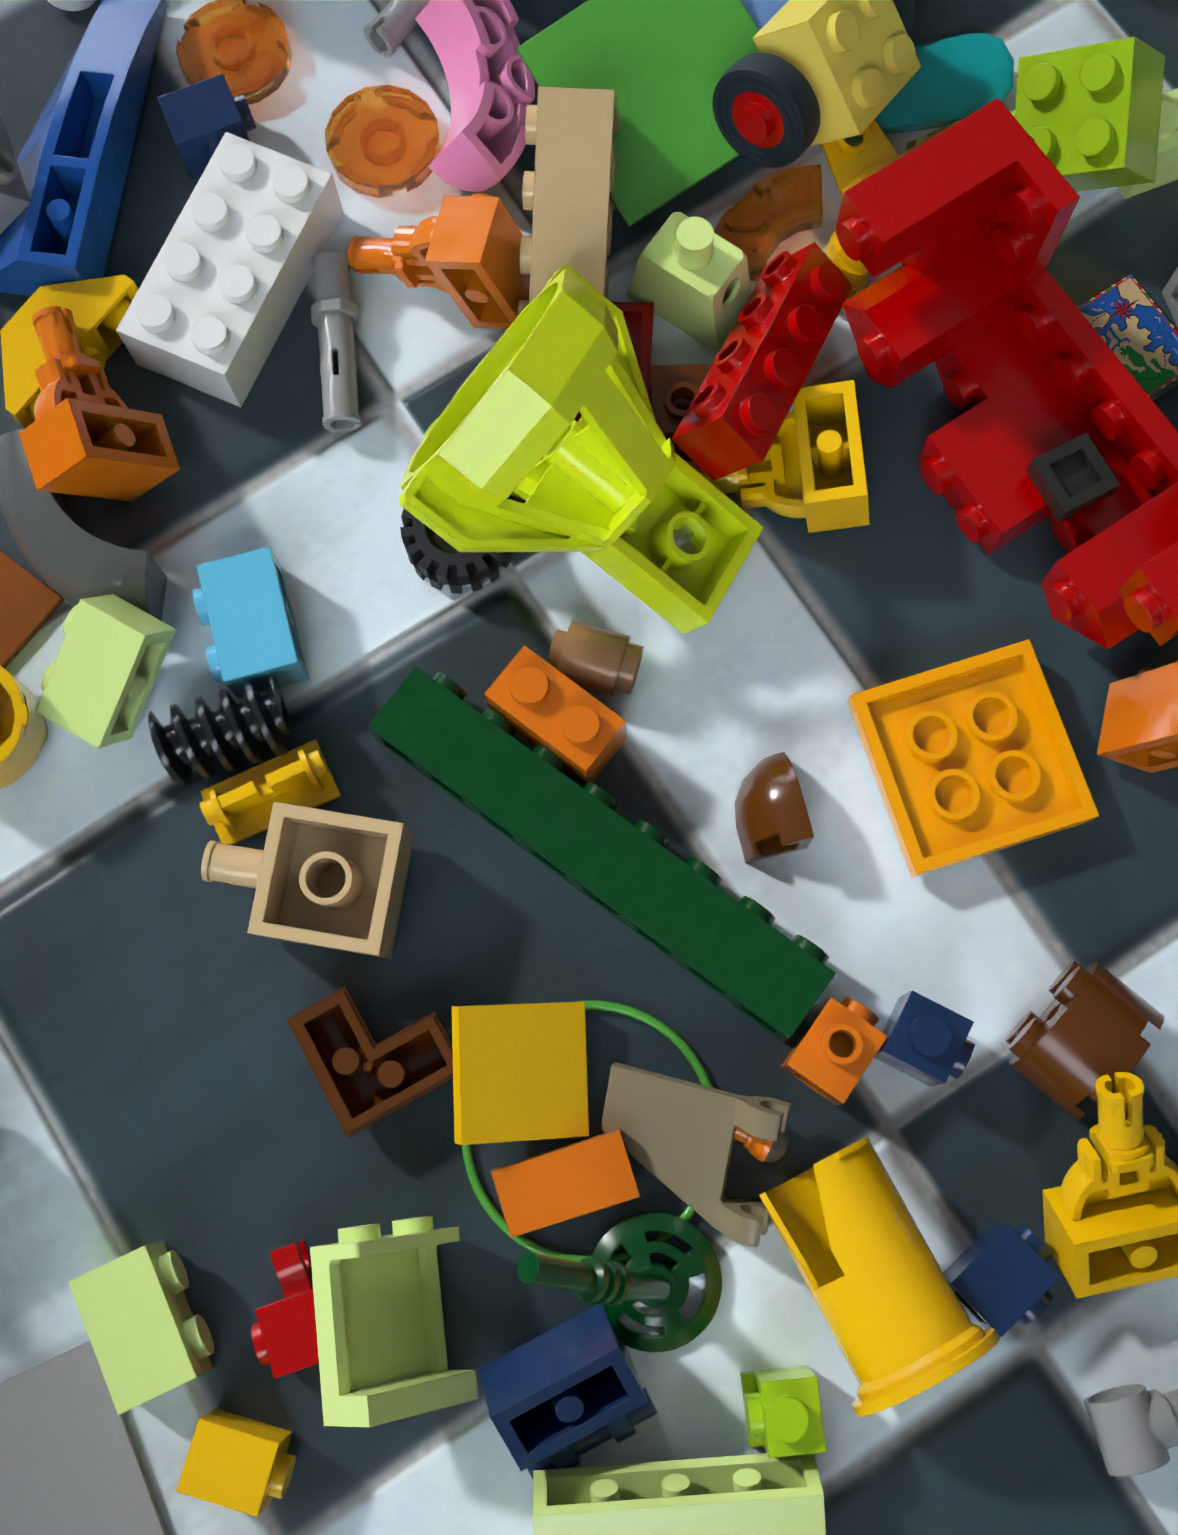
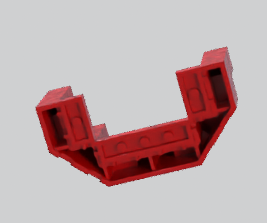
(974, 236)

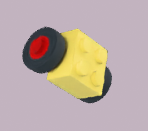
(816, 77)

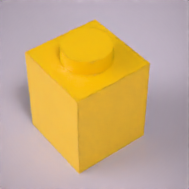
(237, 1462)

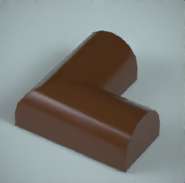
(369, 1078)

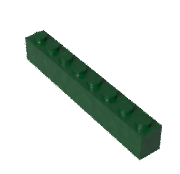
(603, 854)

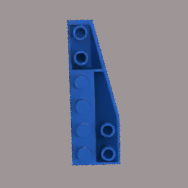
(82, 152)

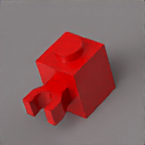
(287, 1326)

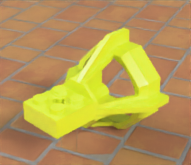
(602, 482)

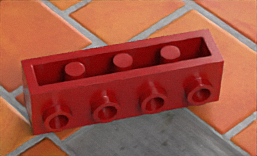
(763, 362)

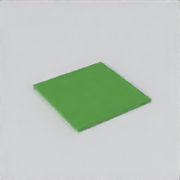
(664, 74)

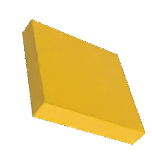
(519, 1072)

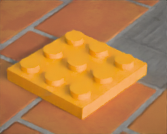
(971, 758)

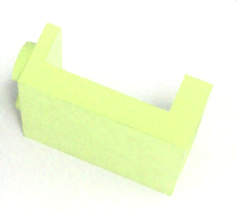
(384, 1325)

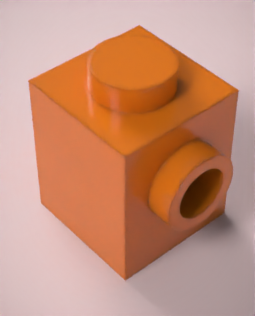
(835, 1049)

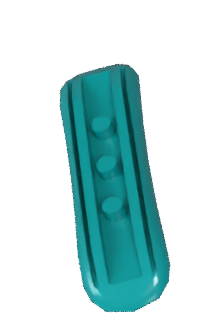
(953, 82)

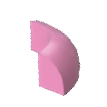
(485, 86)

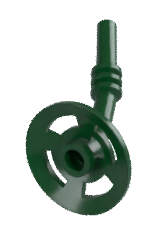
(641, 1280)

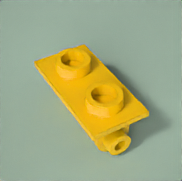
(245, 801)

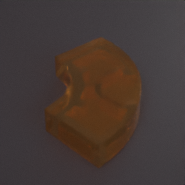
(772, 213)

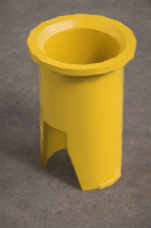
(874, 1278)

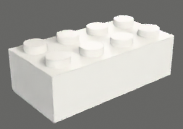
(232, 269)

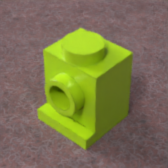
(783, 1411)

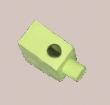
(693, 279)

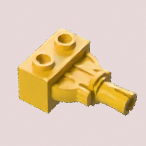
(812, 465)
(1118, 1202)

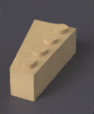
(570, 185)

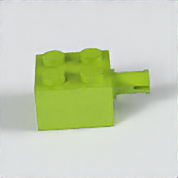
(1094, 111)

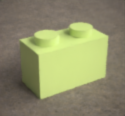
(104, 669)
(142, 1325)

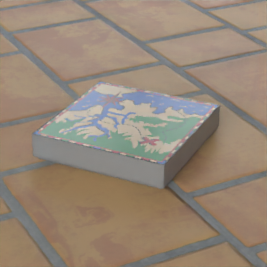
(1136, 333)

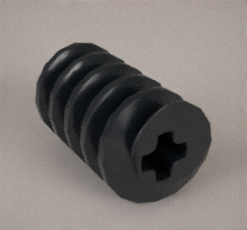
(222, 733)

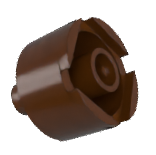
(1082, 1035)

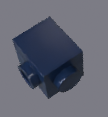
(200, 118)
(926, 1040)
(1003, 1277)

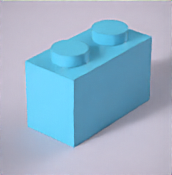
(249, 622)

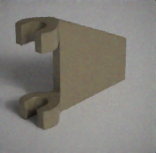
(687, 1140)

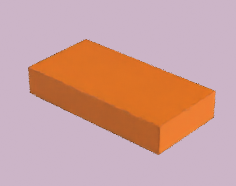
(565, 1183)

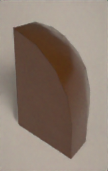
(771, 811)

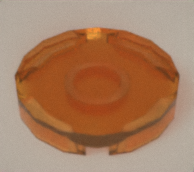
(239, 42)
(382, 140)

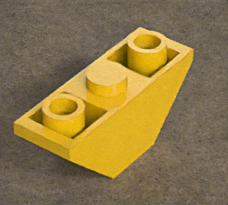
(97, 312)

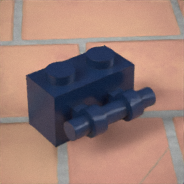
(565, 1393)

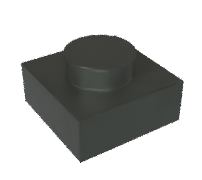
(1072, 477)

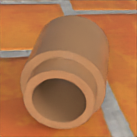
(596, 658)

